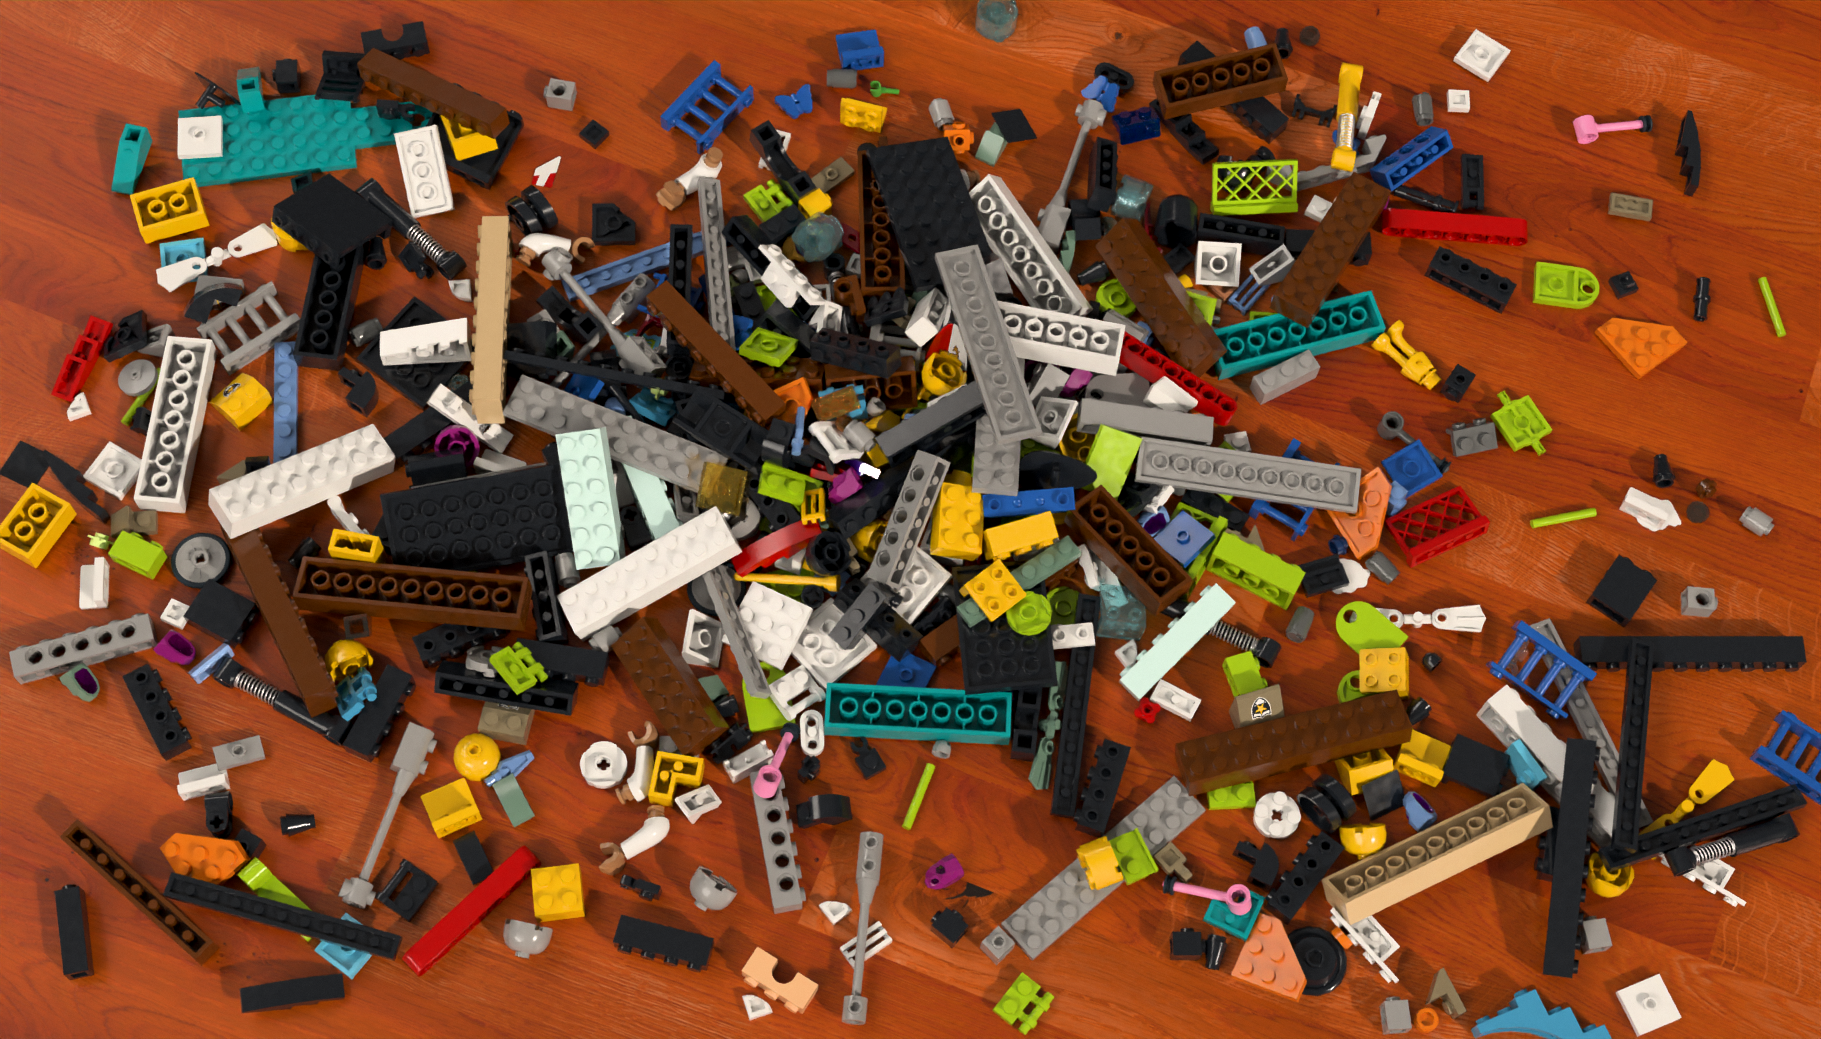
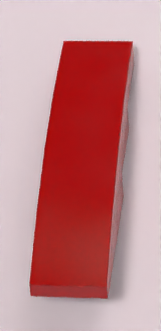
(82, 359)
(772, 547)

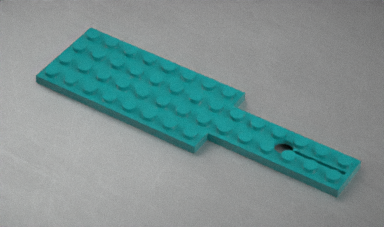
(292, 139)

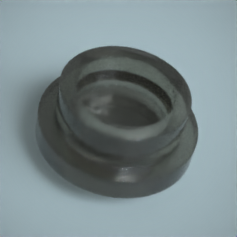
(1309, 36)
(1697, 512)

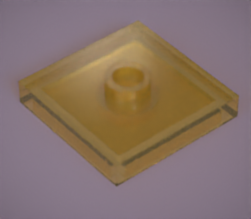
(721, 488)

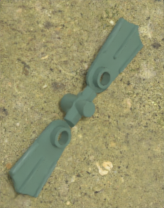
(1042, 765)

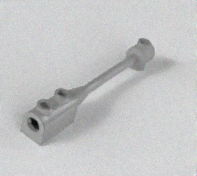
(1055, 215)
(622, 310)
(633, 350)
(408, 764)
(867, 880)

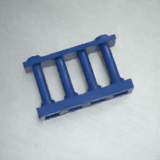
(697, 90)
(1029, 503)
(1262, 506)
(1542, 647)
(1786, 769)

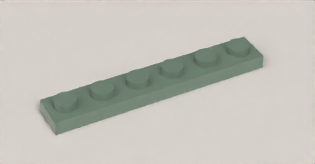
(1029, 574)

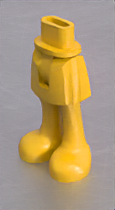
(1418, 365)

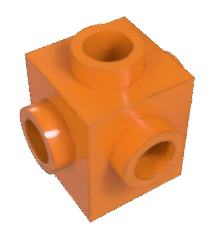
(960, 130)

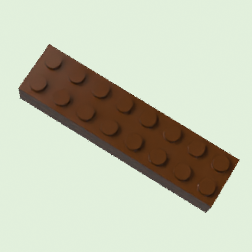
(1330, 250)
(879, 251)
(1160, 297)

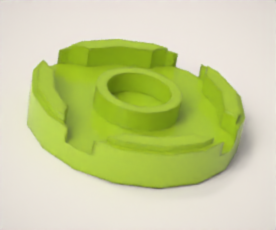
(1113, 296)
(1062, 605)
(1030, 614)

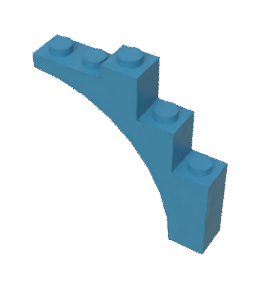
(1531, 1017)

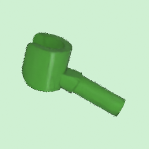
(877, 92)

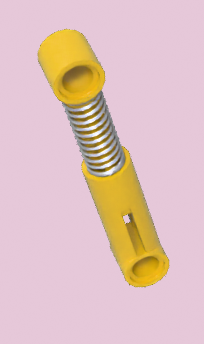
(1347, 113)

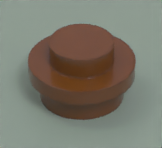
(1706, 488)

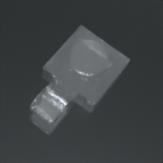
(1520, 655)

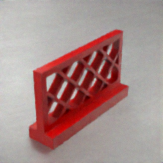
(1442, 542)

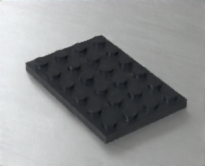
(995, 654)

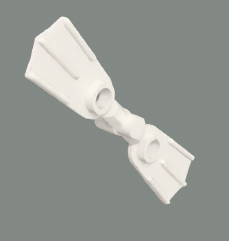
(182, 272)
(1457, 618)

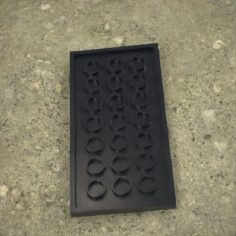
(926, 205)
(479, 520)

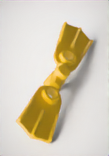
(1709, 783)

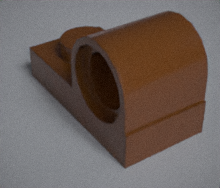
(848, 293)

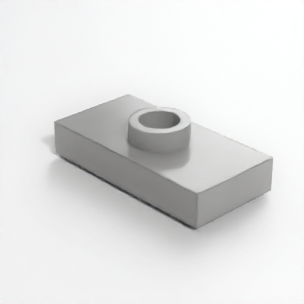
(239, 753)

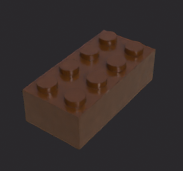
(895, 392)

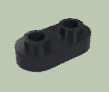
(1116, 76)

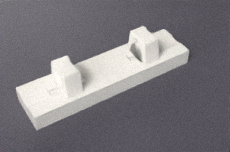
(461, 413)

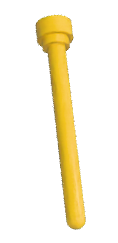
(831, 583)

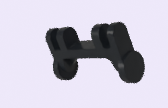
(1323, 115)

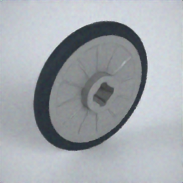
(200, 546)
(699, 595)

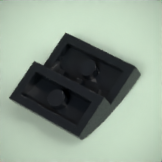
(1136, 495)

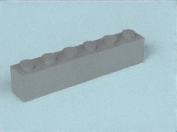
(1145, 421)

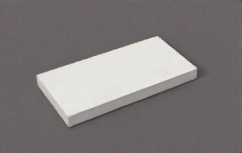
(424, 171)

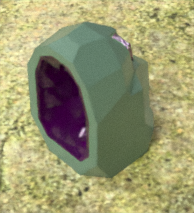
(81, 682)

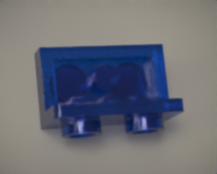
(1137, 125)

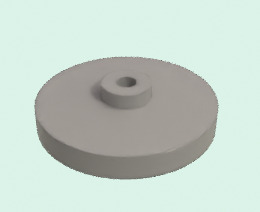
(137, 377)

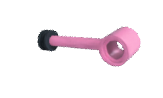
(1587, 129)
(770, 775)
(1238, 890)

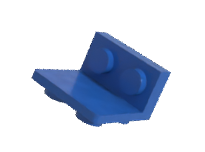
(860, 50)

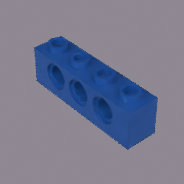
(1412, 158)

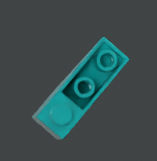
(250, 89)
(130, 158)

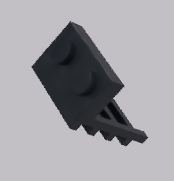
(340, 77)

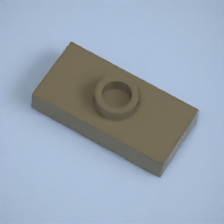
(833, 175)
(1630, 206)

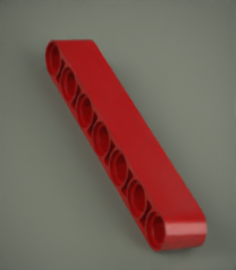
(1454, 227)
(1154, 366)
(471, 911)

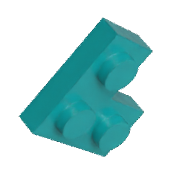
(1236, 925)

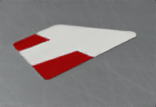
(546, 173)

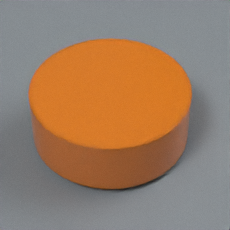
(1342, 938)
(1426, 1020)

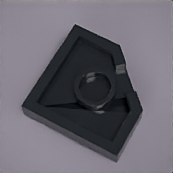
(611, 226)
(129, 337)

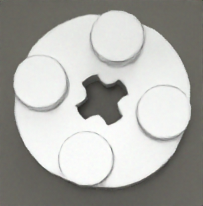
(595, 775)
(1280, 803)

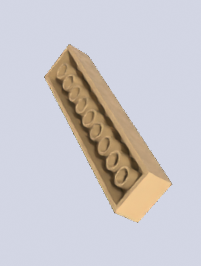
(491, 320)
(1437, 853)

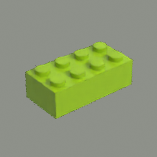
(1255, 570)

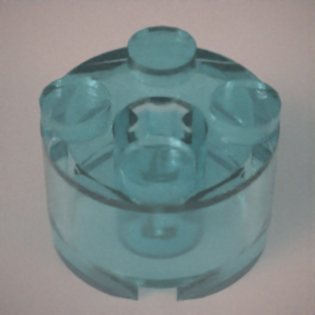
(996, 19)
(1132, 198)
(818, 237)

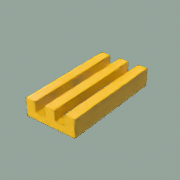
(814, 514)

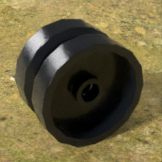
(531, 211)
(1326, 803)

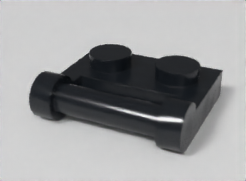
(412, 895)

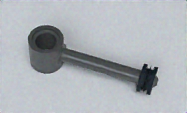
(1390, 433)

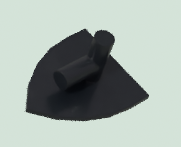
(208, 94)

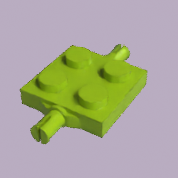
(1521, 423)

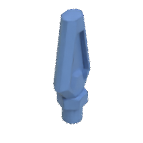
(797, 442)
(508, 766)

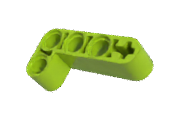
(266, 885)

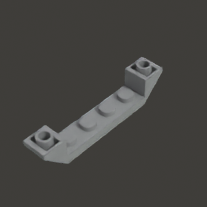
(1324, 174)

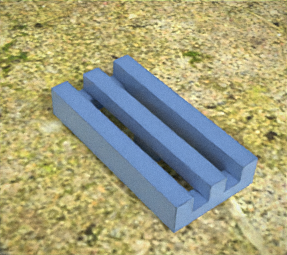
(1239, 305)

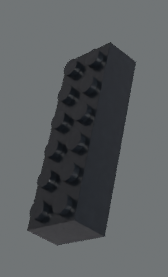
(328, 312)

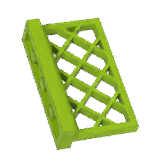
(1251, 205)
(1199, 564)

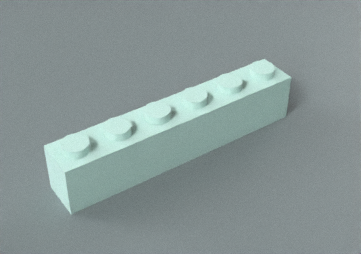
(1176, 642)

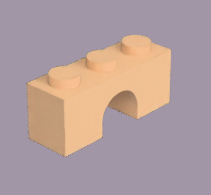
(794, 994)

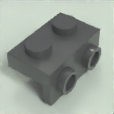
(1472, 437)

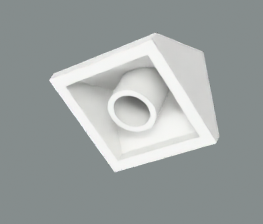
(1217, 263)
(1053, 418)
(702, 640)

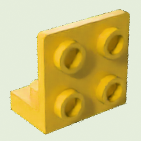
(862, 115)
(994, 590)
(1384, 671)
(1422, 758)
(451, 808)

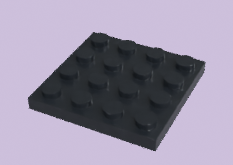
(411, 380)

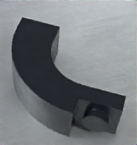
(573, 323)

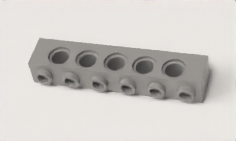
(908, 519)
(96, 652)
(782, 899)

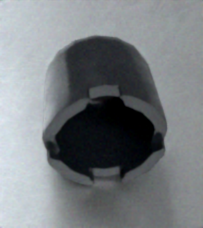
(1176, 221)

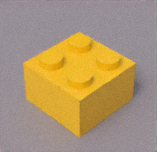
(557, 892)

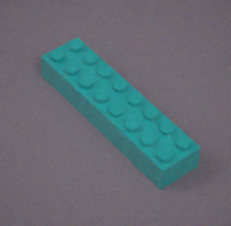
(1276, 338)
(917, 714)

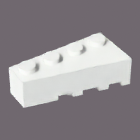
(427, 343)

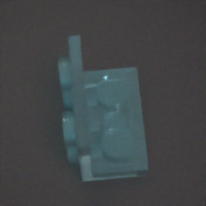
(1121, 614)

